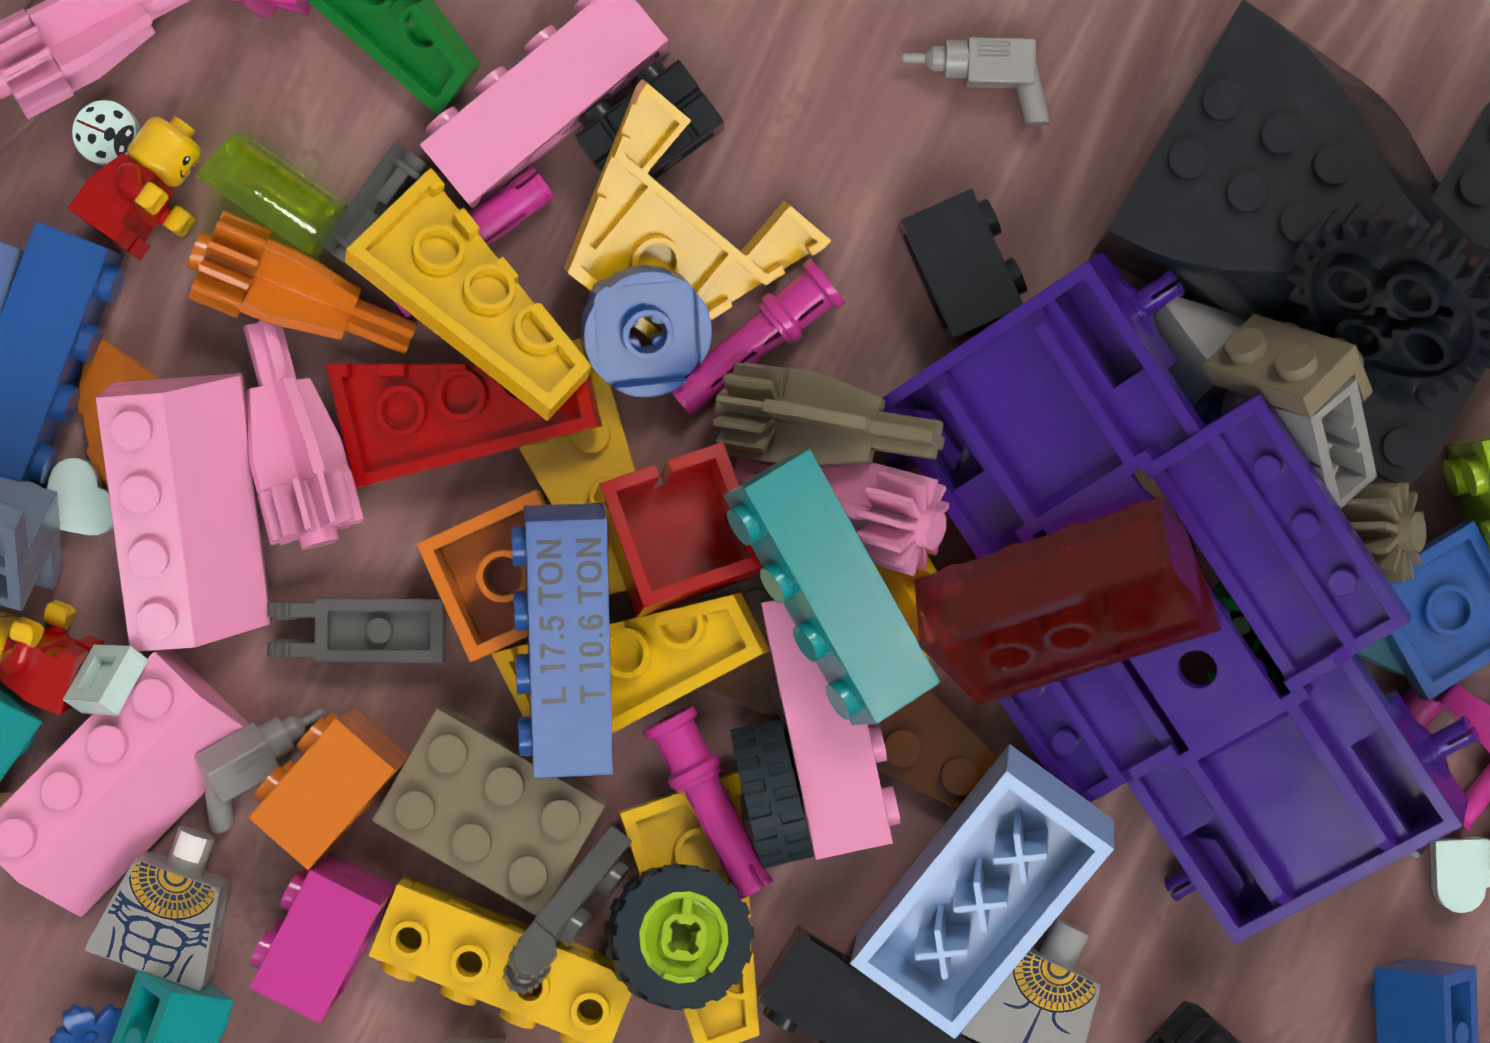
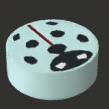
(104, 131)

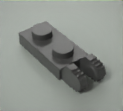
(365, 630)
(565, 913)

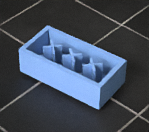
(983, 891)

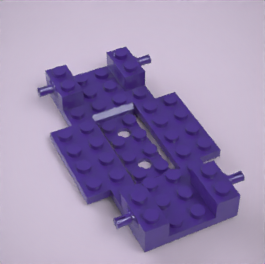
(1268, 788)

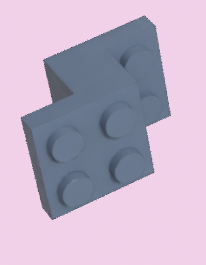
(28, 541)

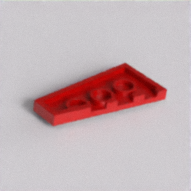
(439, 415)

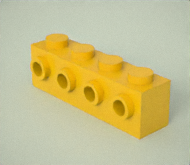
(469, 946)

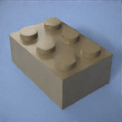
(485, 813)

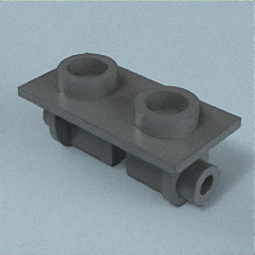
(385, 185)

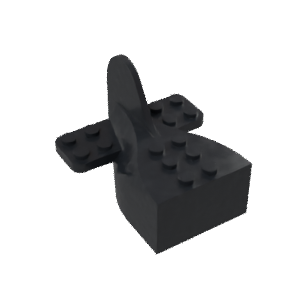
(1260, 156)

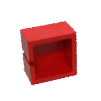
(676, 536)

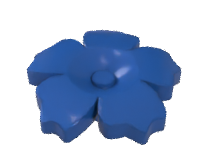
(85, 1027)

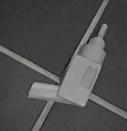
(992, 65)
(245, 761)

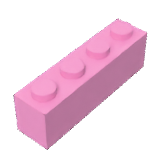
(543, 96)
(831, 757)

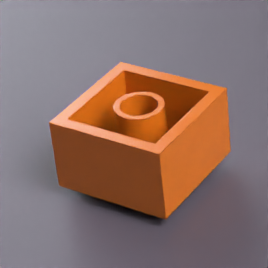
(477, 576)
(329, 788)

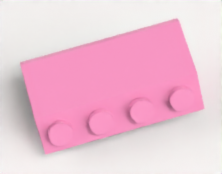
(183, 510)
(114, 786)

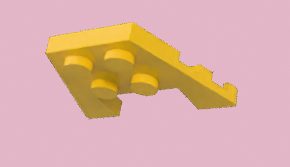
(642, 223)

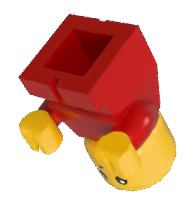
(135, 190)
(42, 661)

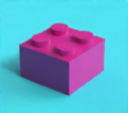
(323, 936)

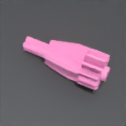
(70, 45)
(295, 450)
(890, 509)

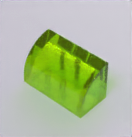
(273, 191)

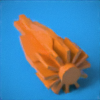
(285, 287)

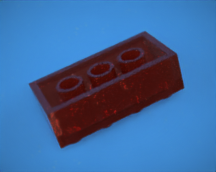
(1065, 603)

